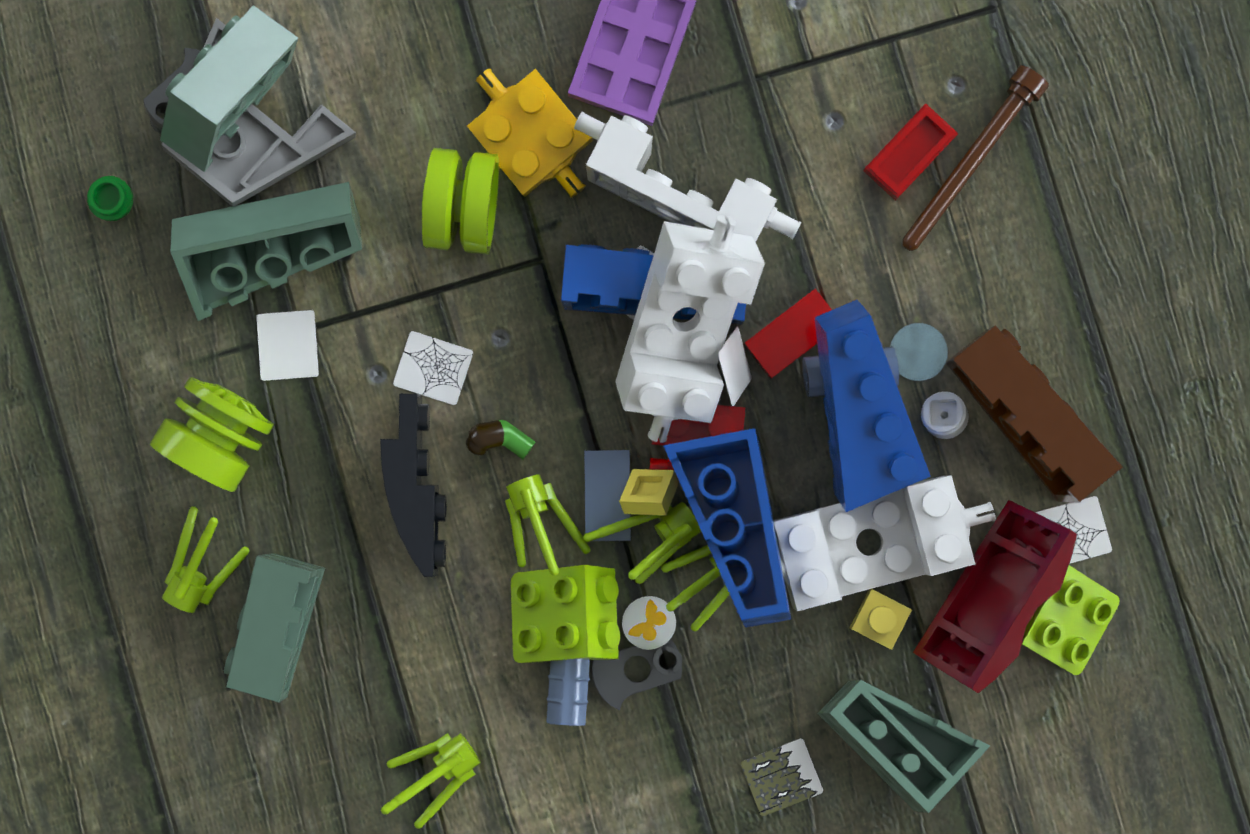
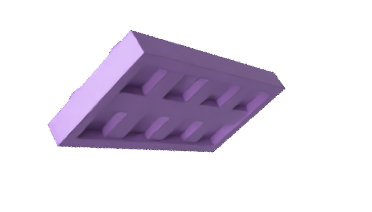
(631, 55)

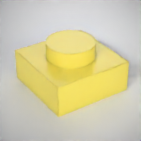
(649, 492)
(880, 618)

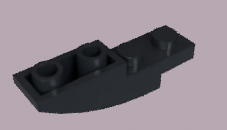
(414, 506)

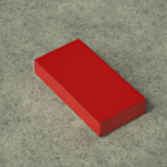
(910, 151)
(788, 335)

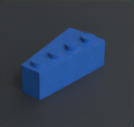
(612, 281)

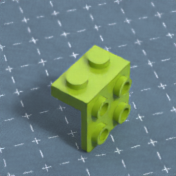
(565, 614)
(1071, 622)

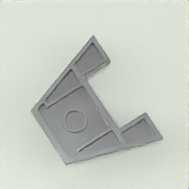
(262, 150)

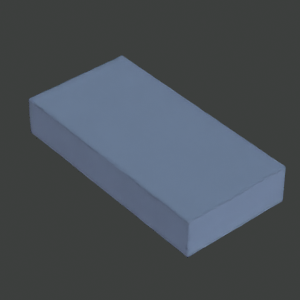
(604, 483)

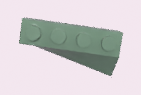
(262, 243)

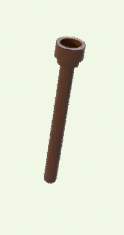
(1024, 88)

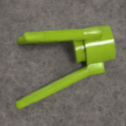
(529, 499)
(673, 529)
(185, 583)
(697, 586)
(454, 759)

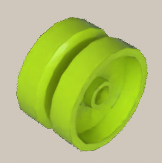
(454, 201)

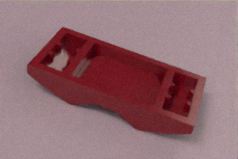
(995, 599)

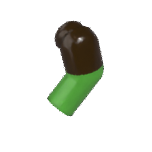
(498, 433)

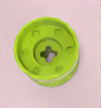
(211, 434)

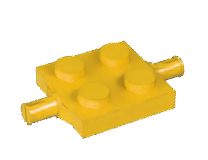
(529, 132)

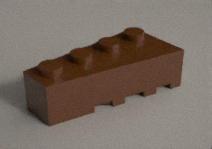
(1033, 416)

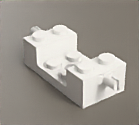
(618, 167)
(673, 364)
(919, 530)

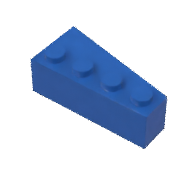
(866, 418)
(733, 509)

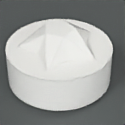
(944, 415)

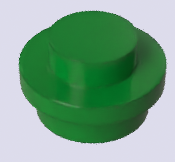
(110, 198)

